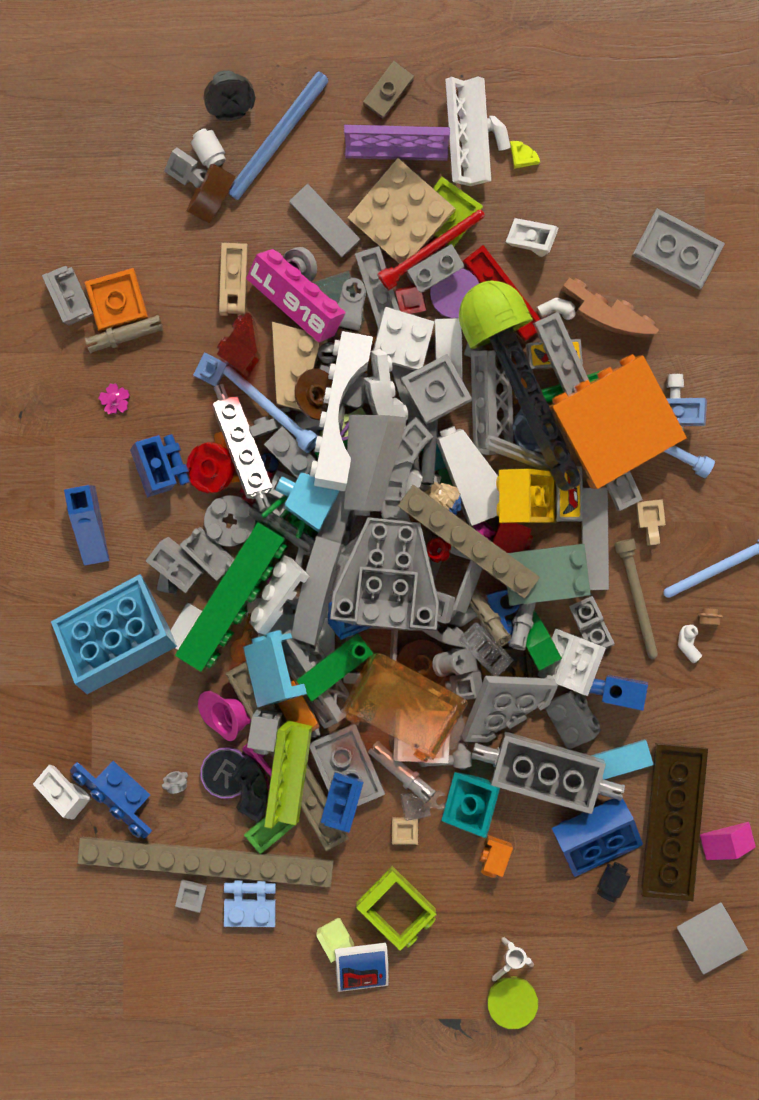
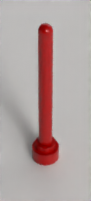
(390, 276)

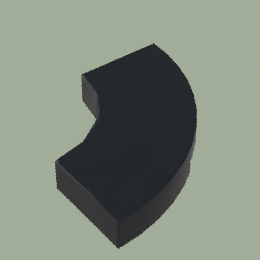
(253, 788)

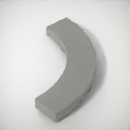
(412, 442)

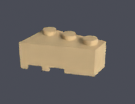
(293, 354)

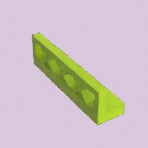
(288, 774)

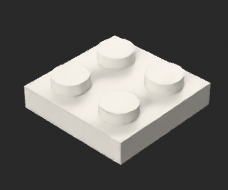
(404, 338)

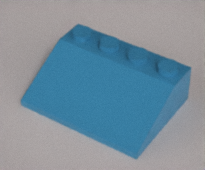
(113, 634)

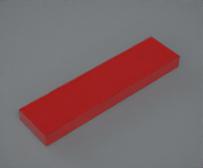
(485, 269)

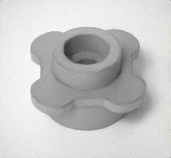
(175, 782)

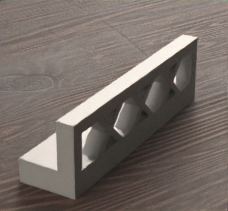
(487, 402)
(297, 664)

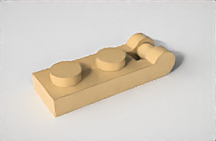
(233, 278)

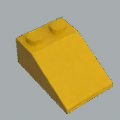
(526, 496)

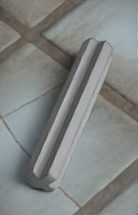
(516, 452)

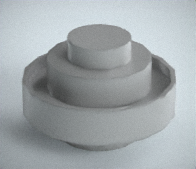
(302, 260)

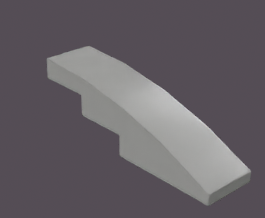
(316, 590)

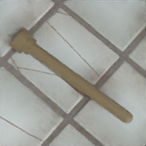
(626, 550)

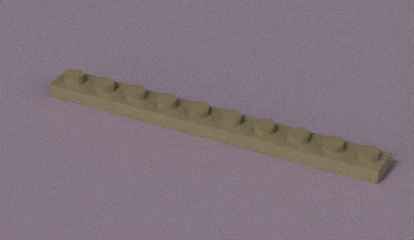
(205, 861)

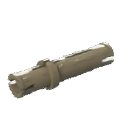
(123, 334)
(489, 620)

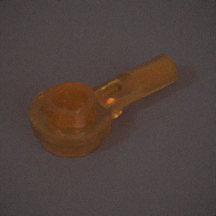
(236, 648)

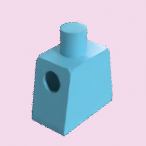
(307, 501)

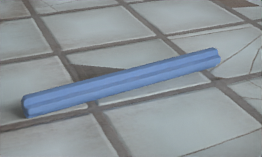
(278, 135)

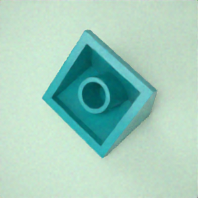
(470, 803)

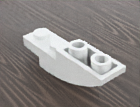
(381, 389)

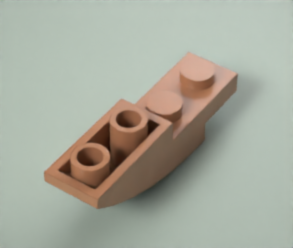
(618, 318)

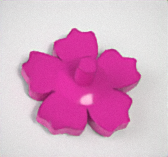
(114, 399)

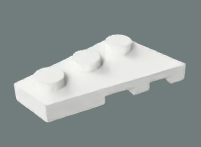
(280, 588)

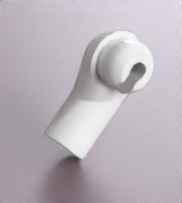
(500, 132)
(559, 305)

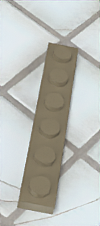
(468, 541)

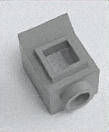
(465, 685)

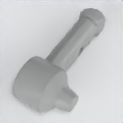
(459, 759)

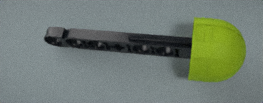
(492, 314)

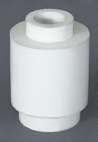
(208, 148)

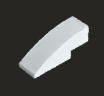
(449, 341)

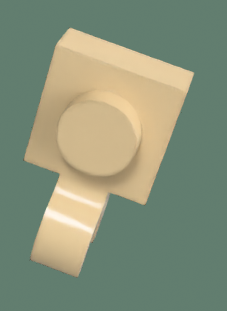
(650, 516)

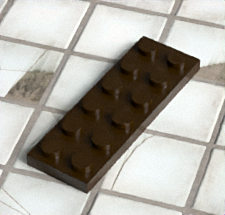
(674, 822)

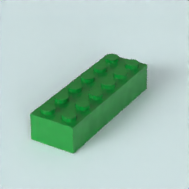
(231, 597)

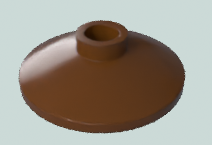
(313, 382)

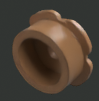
(710, 617)

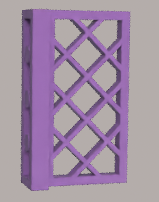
(396, 142)

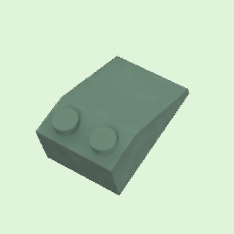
(561, 574)

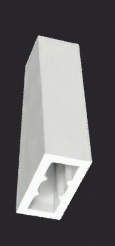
(470, 475)

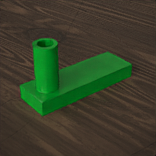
(334, 666)

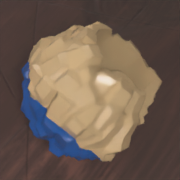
(445, 495)

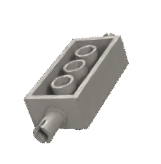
(548, 772)

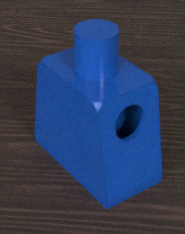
(632, 694)

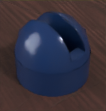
(274, 462)

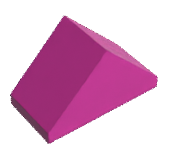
(728, 842)

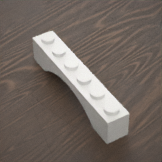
(334, 461)

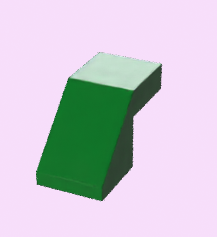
(541, 644)

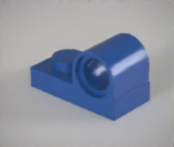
(494, 602)

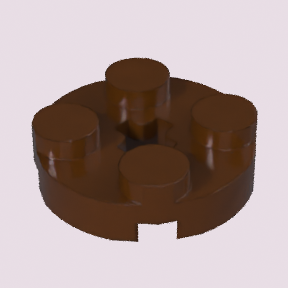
(418, 650)

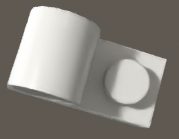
(61, 794)

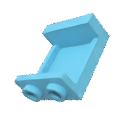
(269, 670)

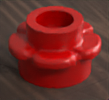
(432, 550)

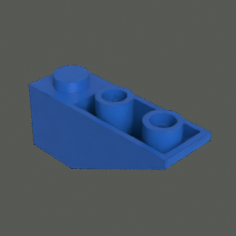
(87, 523)

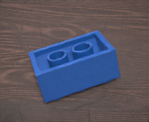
(598, 836)

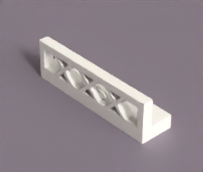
(471, 131)

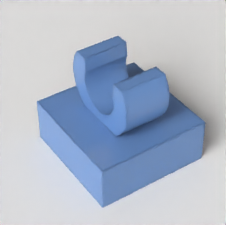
(210, 369)

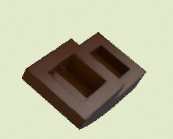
(211, 193)

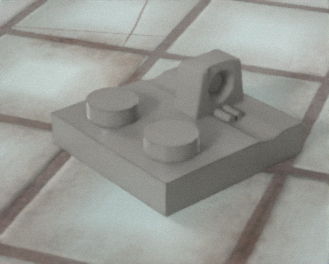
(436, 389)

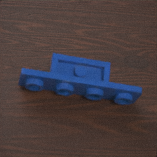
(116, 791)

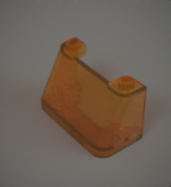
(404, 705)

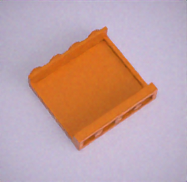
(617, 420)

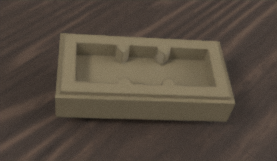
(388, 89)

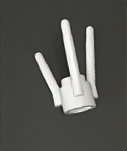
(513, 958)

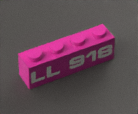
(295, 295)

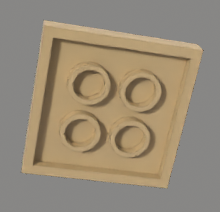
(401, 212)

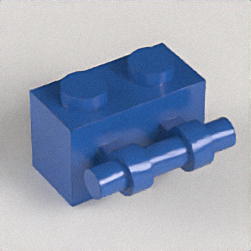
(154, 465)

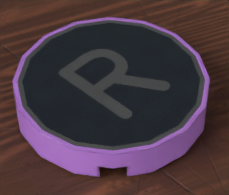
(217, 772)

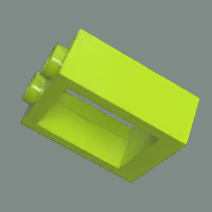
(377, 890)

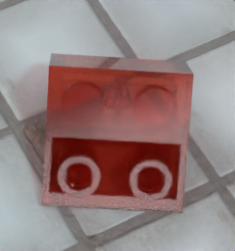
(242, 347)

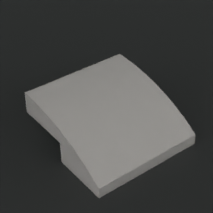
(712, 938)

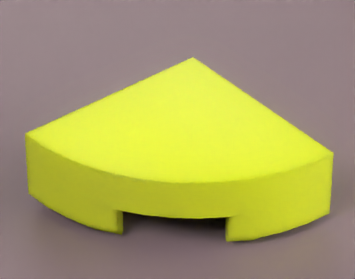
(523, 155)

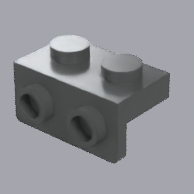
(573, 719)

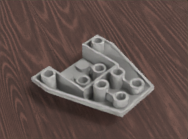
(387, 579)

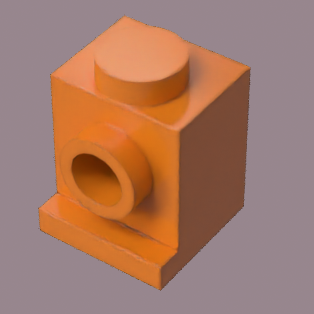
(495, 856)

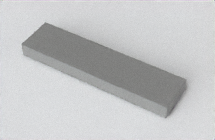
(595, 536)

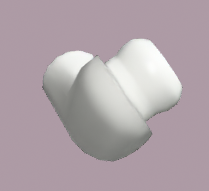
(686, 642)

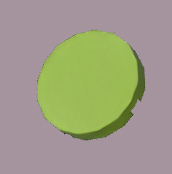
(512, 1002)

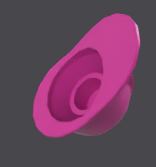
(223, 715)

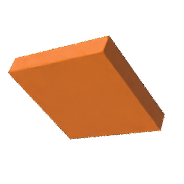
(116, 299)

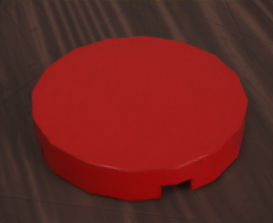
(210, 467)

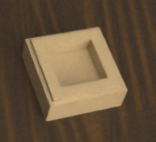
(404, 831)

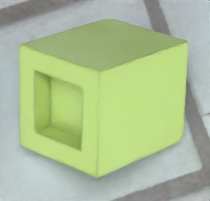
(334, 936)

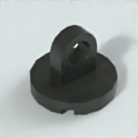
(229, 96)

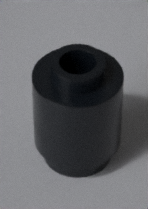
(613, 882)

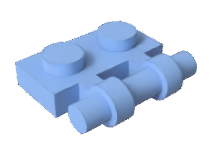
(250, 912)

